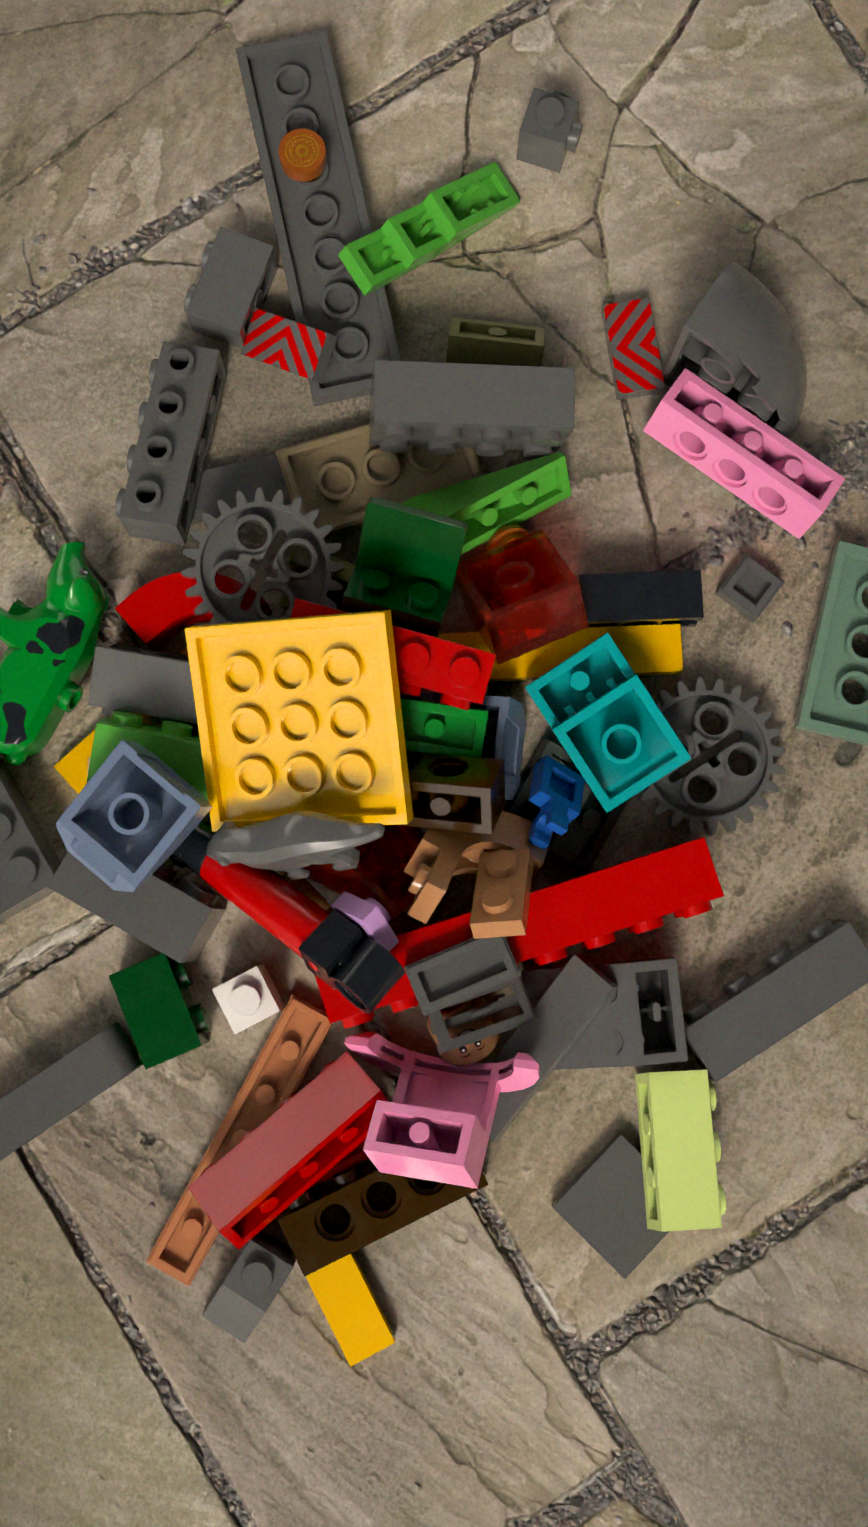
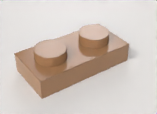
(502, 894)

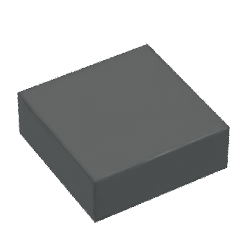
(750, 587)

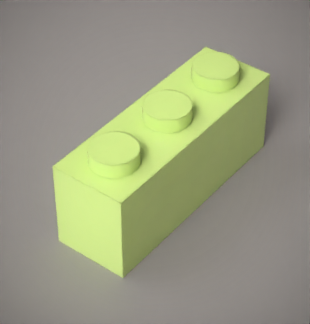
(679, 1150)

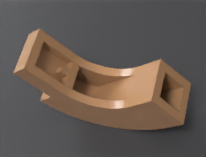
(454, 853)

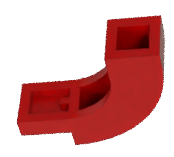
(163, 609)

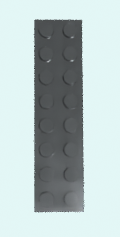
(291, 88)

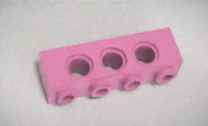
(743, 454)

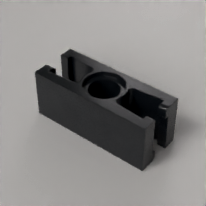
(643, 598)

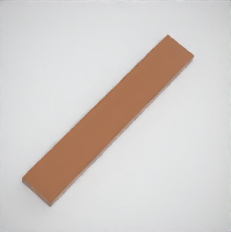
(269, 1083)

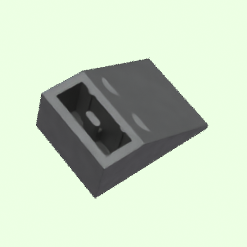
(635, 1025)

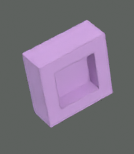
(367, 916)

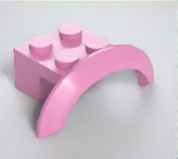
(438, 1111)

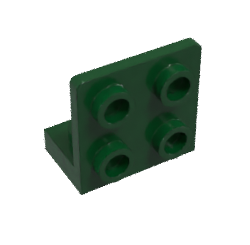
(405, 565)

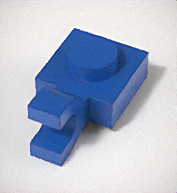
(558, 795)

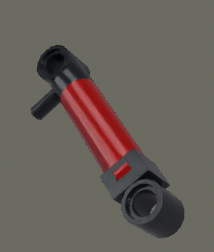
(325, 940)

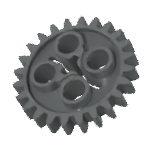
(222, 549)
(727, 791)

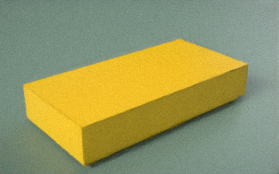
(351, 1309)

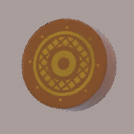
(302, 155)

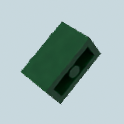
(160, 1009)

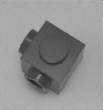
(549, 129)

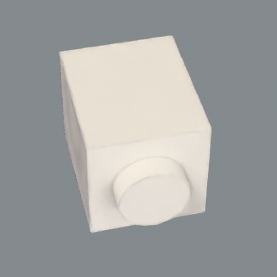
(248, 998)

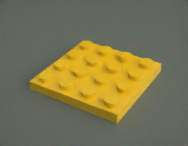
(301, 718)

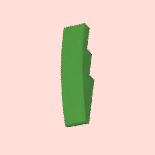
(429, 228)

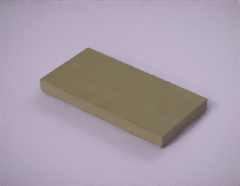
(344, 471)

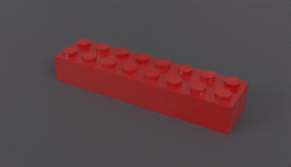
(566, 914)

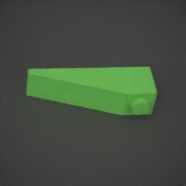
(499, 497)

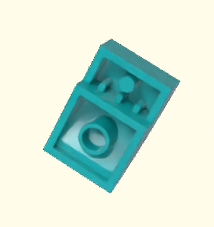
(607, 722)

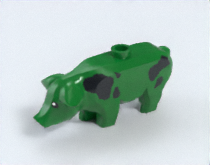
(48, 654)

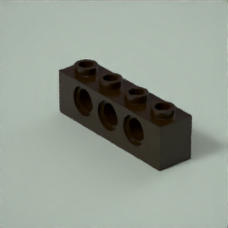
(456, 792)
(320, 1244)

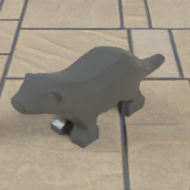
(293, 843)

